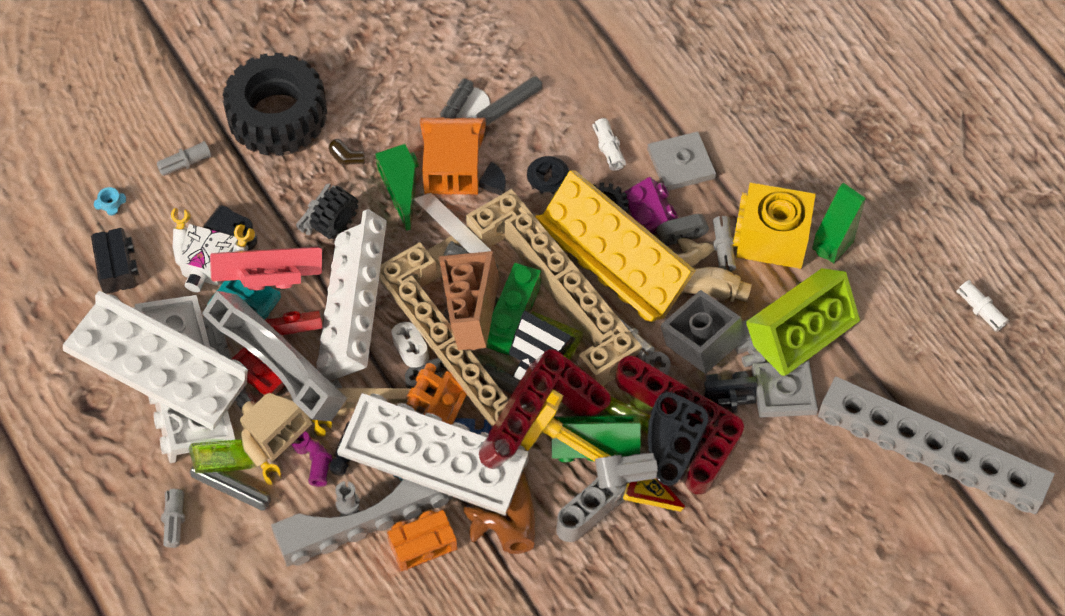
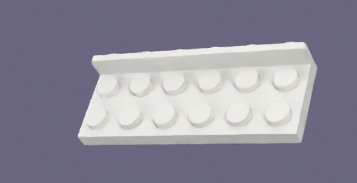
(352, 298)
(157, 360)
(177, 429)
(429, 453)

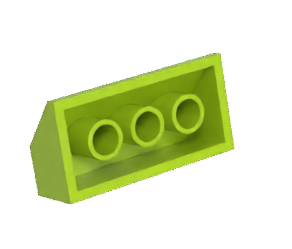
(804, 320)

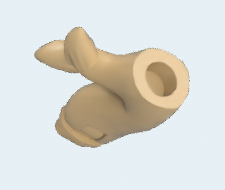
(711, 280)

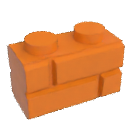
(421, 539)

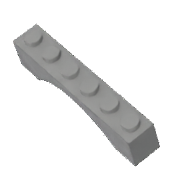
(304, 382)
(308, 536)

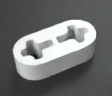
(405, 346)

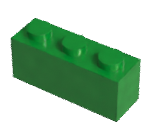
(517, 296)
(609, 433)

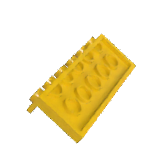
(615, 247)

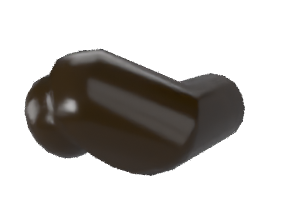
(344, 155)

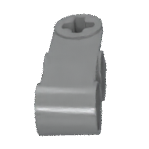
(584, 516)

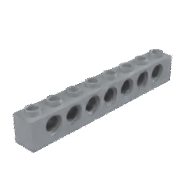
(950, 442)

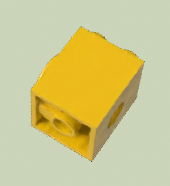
(774, 225)

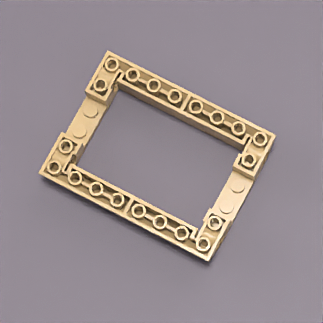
(509, 220)

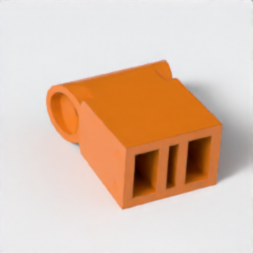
(451, 154)

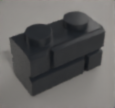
(114, 260)

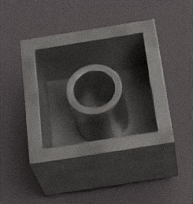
(703, 331)

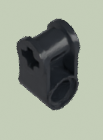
(225, 221)

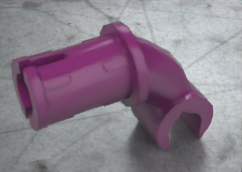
(319, 457)

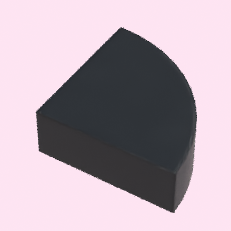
(493, 179)

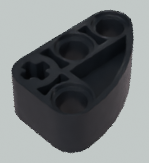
(668, 428)

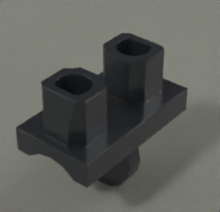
(731, 392)

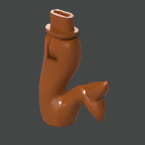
(514, 535)

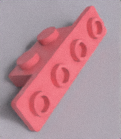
(266, 267)

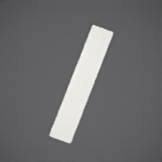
(451, 224)

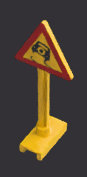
(646, 492)

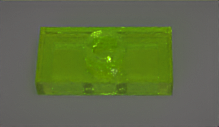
(219, 456)

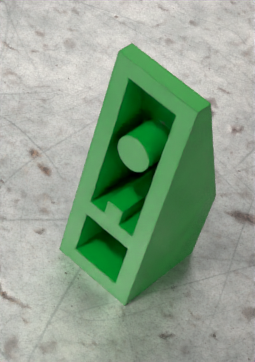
(398, 174)
(839, 224)

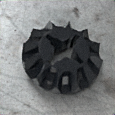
(540, 168)

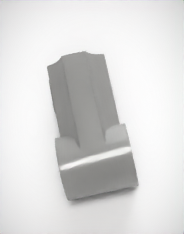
(619, 470)

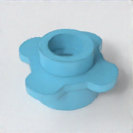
(106, 195)

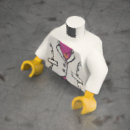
(195, 244)

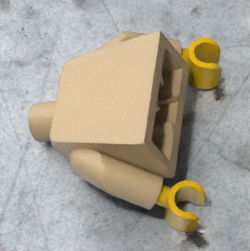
(272, 427)

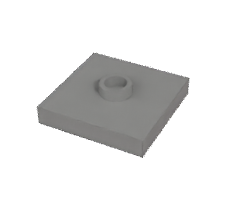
(681, 161)
(786, 394)

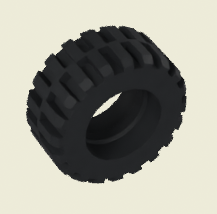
(267, 78)

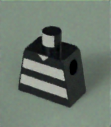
(533, 339)

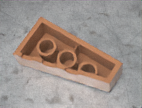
(470, 294)

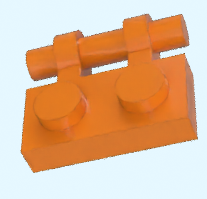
(446, 398)

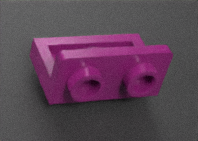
(650, 204)

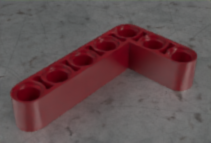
(545, 374)
(715, 437)

